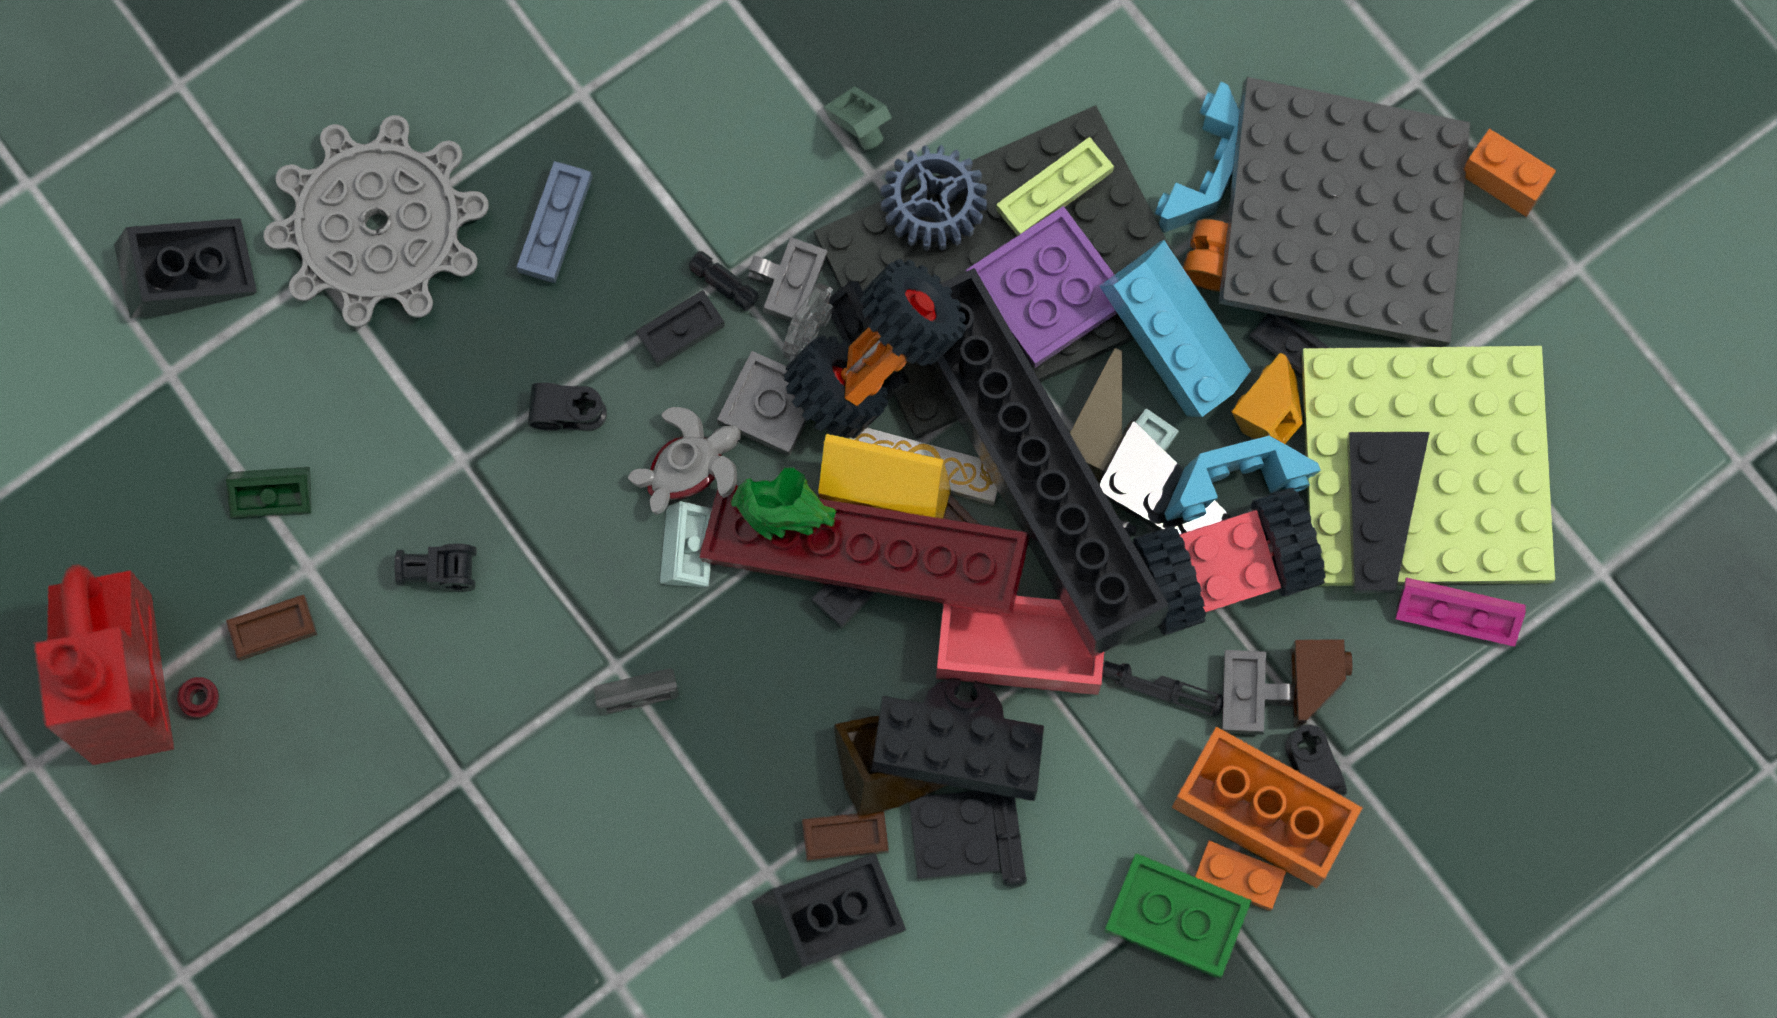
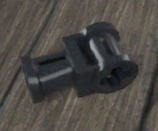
(438, 567)

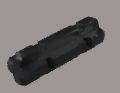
(723, 280)

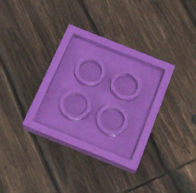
(1048, 286)

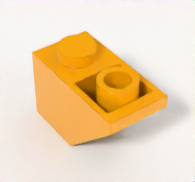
(1271, 403)

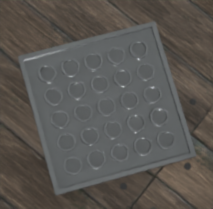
(1345, 212)

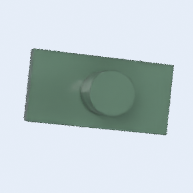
(859, 115)

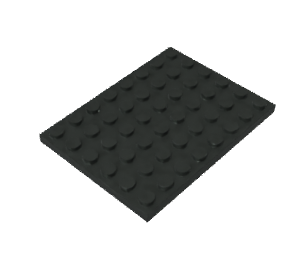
(1109, 214)

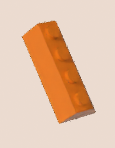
(1267, 807)

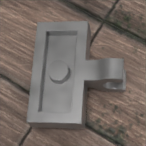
(790, 280)
(1247, 692)

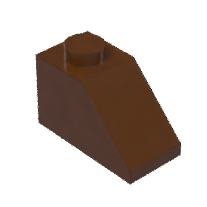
(1317, 674)

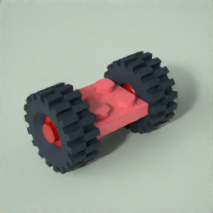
(1234, 559)

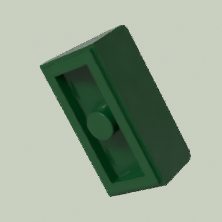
(269, 492)

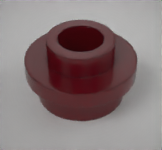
(189, 689)

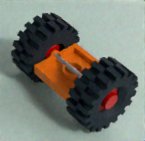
(909, 322)

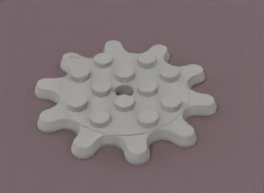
(368, 181)

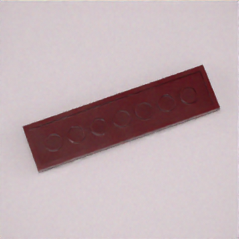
(880, 553)

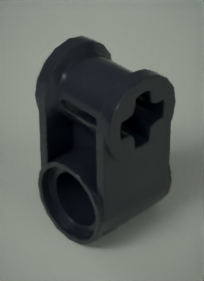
(559, 407)
(1320, 763)

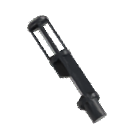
(1163, 688)
(1009, 841)

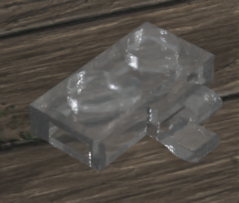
(808, 319)

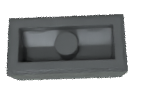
(636, 692)

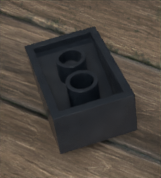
(183, 266)
(828, 915)

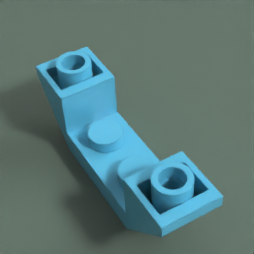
(1188, 205)
(1279, 464)

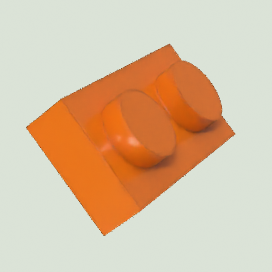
(1241, 874)

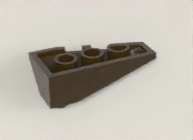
(869, 789)

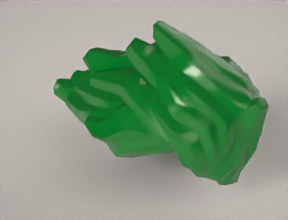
(781, 505)

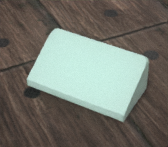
(682, 545)

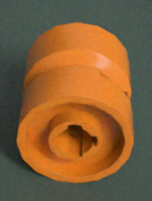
(1206, 260)

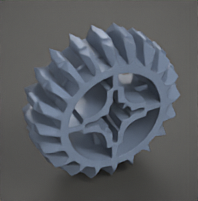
(959, 180)

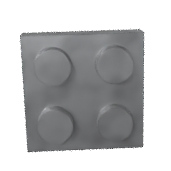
(763, 406)

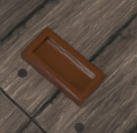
(271, 627)
(845, 836)

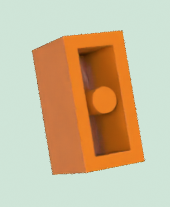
(1508, 172)

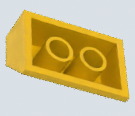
(883, 477)

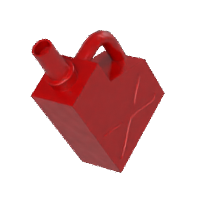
(103, 667)

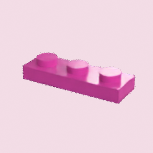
(1460, 612)

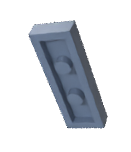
(554, 222)

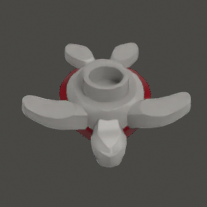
(689, 461)

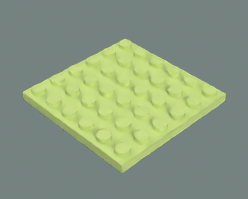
(1484, 468)

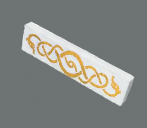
(965, 472)

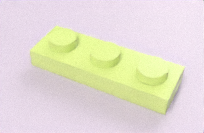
(1055, 186)

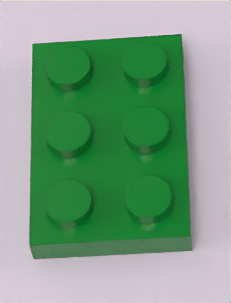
(1178, 916)

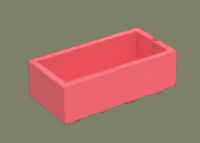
(1026, 649)

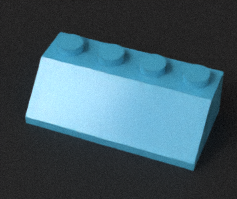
(1176, 330)

